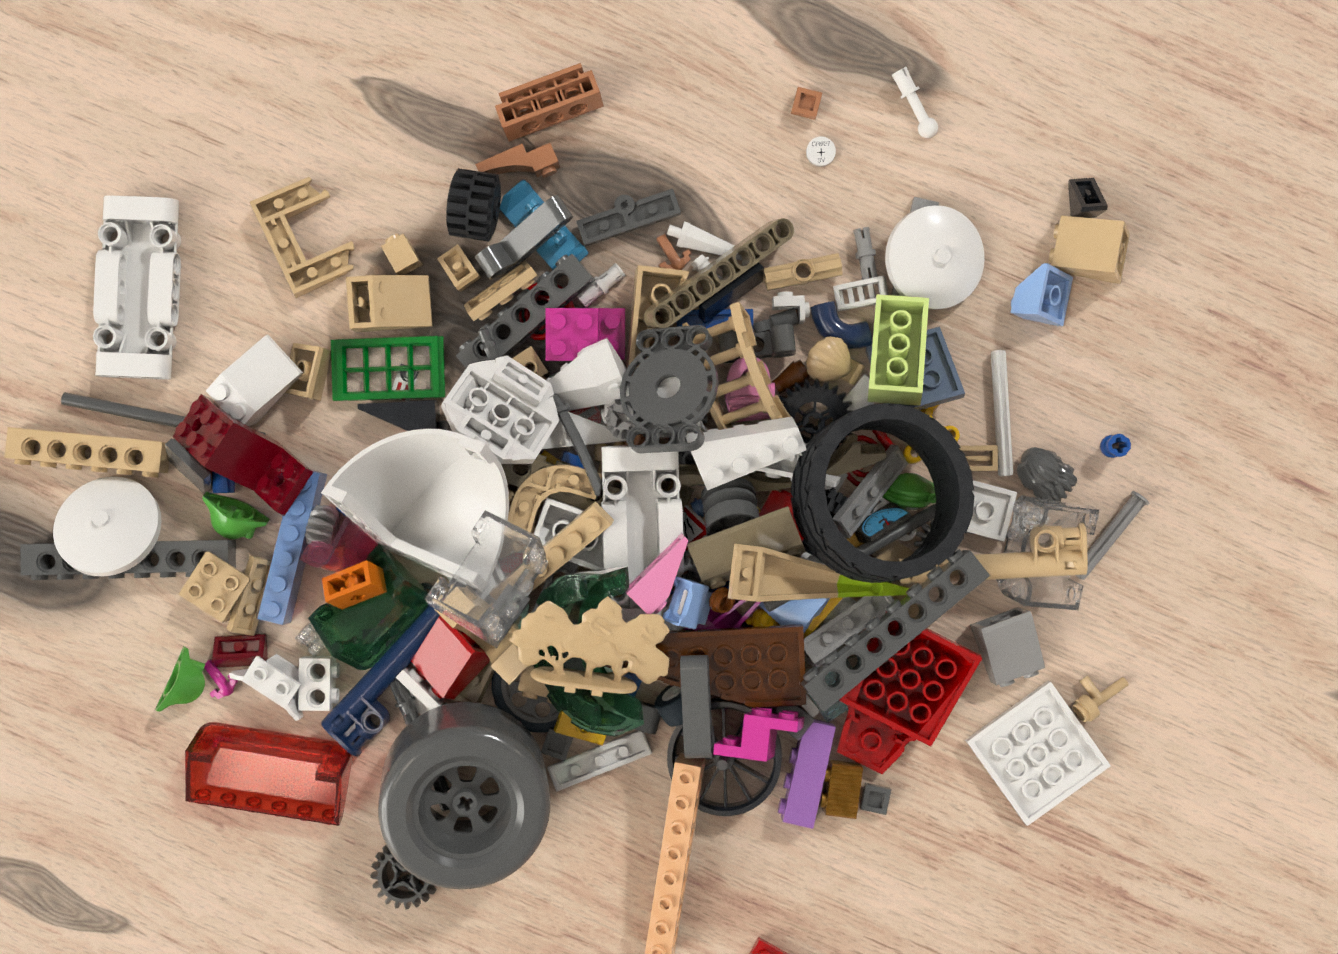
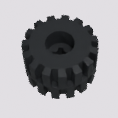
(473, 204)

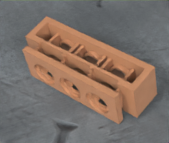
(559, 109)

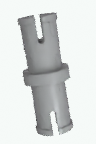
(865, 253)

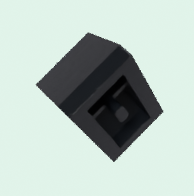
(1085, 198)

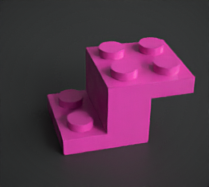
(576, 328)
(759, 734)

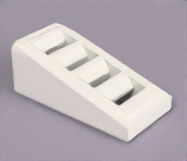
(841, 306)

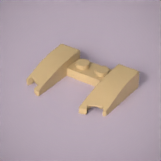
(272, 213)

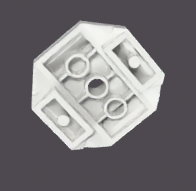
(508, 391)

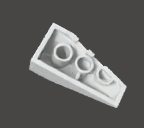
(591, 377)

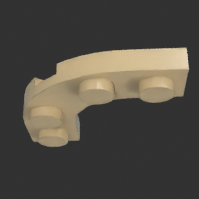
(541, 485)

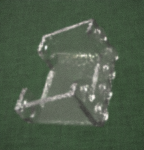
(1035, 512)
(491, 578)

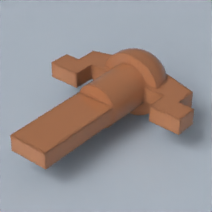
(676, 262)

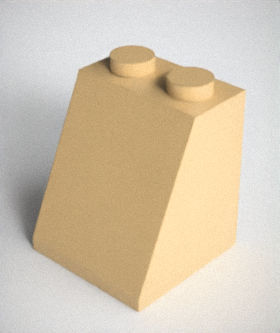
(1090, 248)

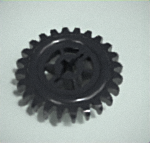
(820, 394)

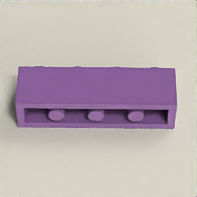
(807, 775)

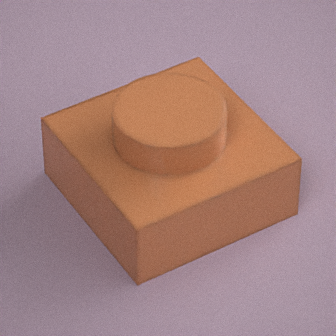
(806, 103)

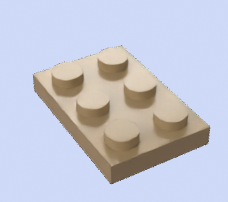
(500, 291)

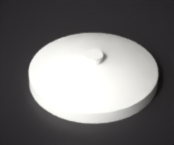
(935, 256)
(107, 526)

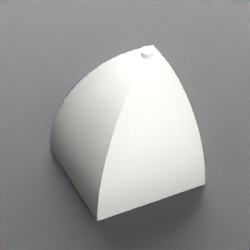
(422, 494)

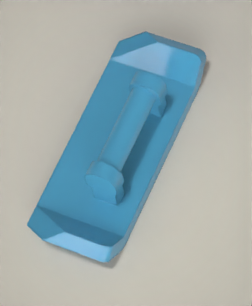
(522, 202)

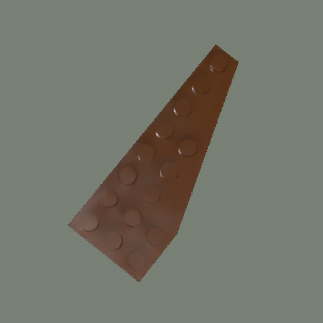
(745, 663)

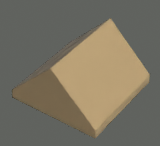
(314, 364)

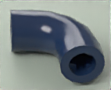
(829, 325)

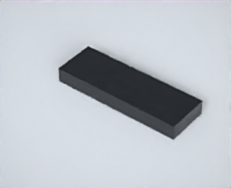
(731, 292)

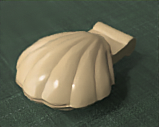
(831, 360)

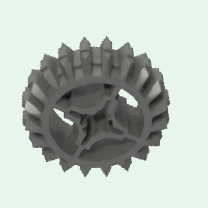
(389, 888)

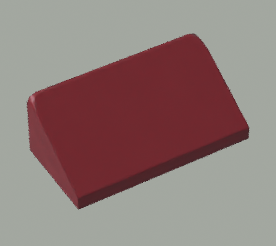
(239, 650)

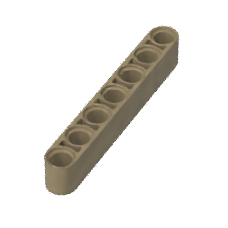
(730, 268)

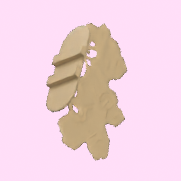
(599, 641)

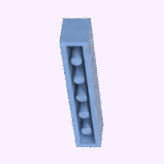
(286, 566)

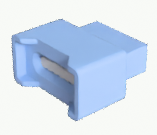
(688, 604)

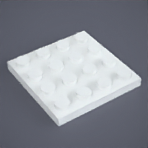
(1037, 753)

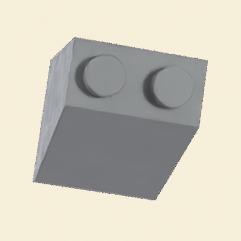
(1009, 646)

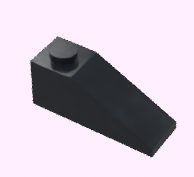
(406, 415)

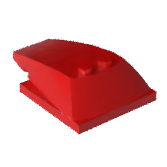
(905, 698)

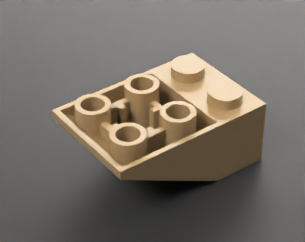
(388, 302)

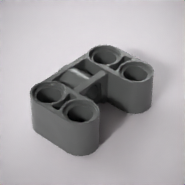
(777, 342)

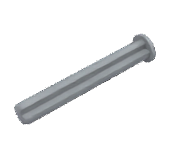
(1114, 530)

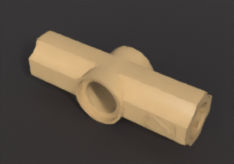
(819, 269)

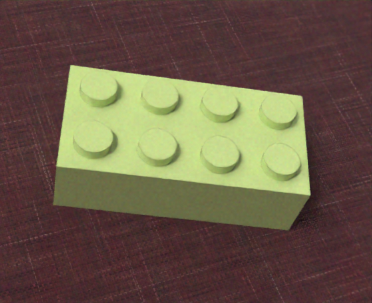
(898, 350)

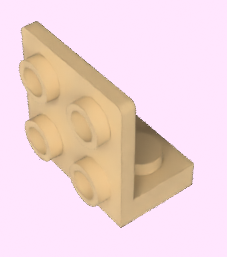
(215, 587)

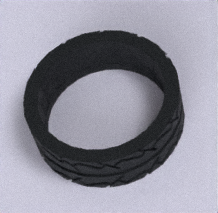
(946, 467)

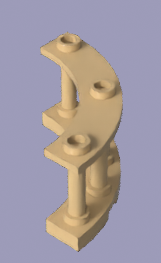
(756, 376)

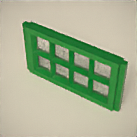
(368, 368)

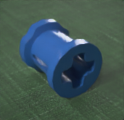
(1108, 451)

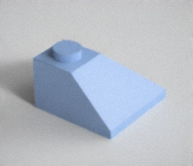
(1043, 296)

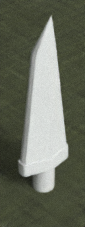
(700, 240)

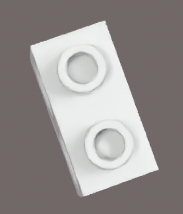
(311, 682)

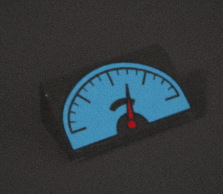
(881, 522)

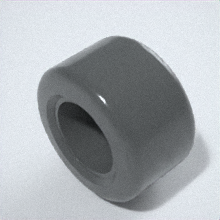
(472, 850)

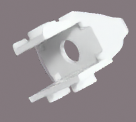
(275, 680)

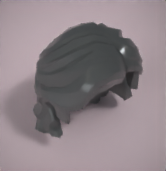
(1046, 474)

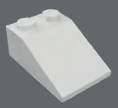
(254, 382)

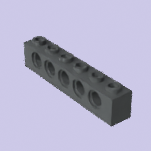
(579, 280)

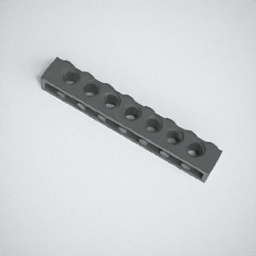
(36, 559)
(971, 575)

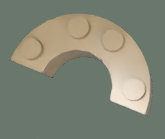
(503, 658)

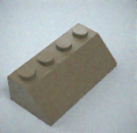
(715, 552)

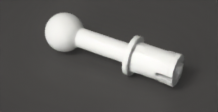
(927, 126)

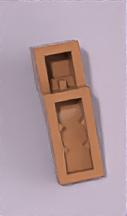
(539, 161)

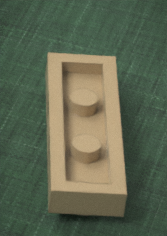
(246, 610)

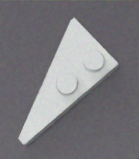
(589, 430)

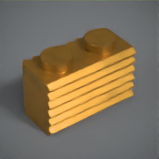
(842, 789)

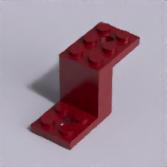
(242, 454)

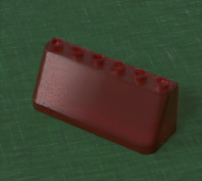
(267, 773)

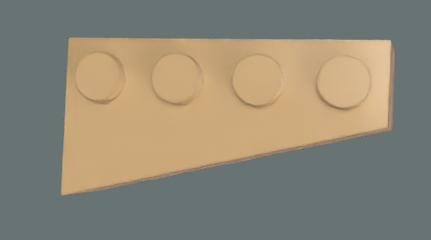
(648, 288)

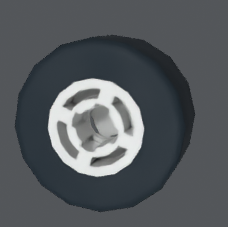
(670, 705)

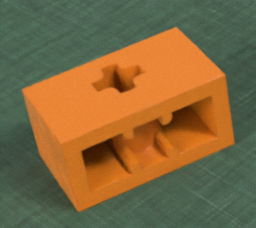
(354, 585)

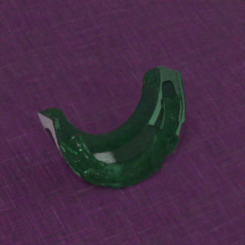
(612, 712)

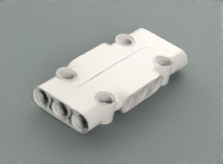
(137, 287)
(642, 515)

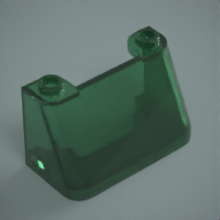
(371, 627)

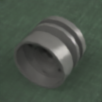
(729, 505)

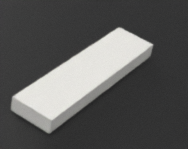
(599, 760)

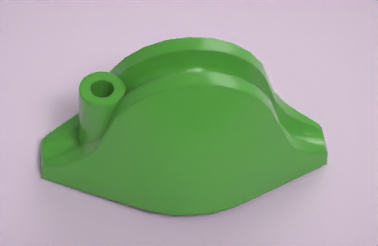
(911, 492)
(233, 517)
(184, 683)

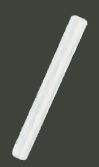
(1001, 412)

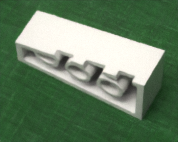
(745, 449)

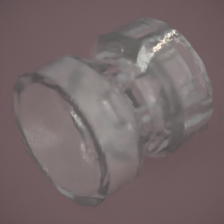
(311, 639)

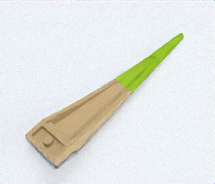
(774, 576)

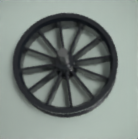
(724, 763)

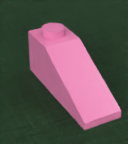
(655, 582)

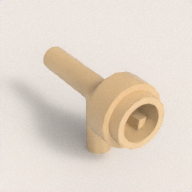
(1087, 708)

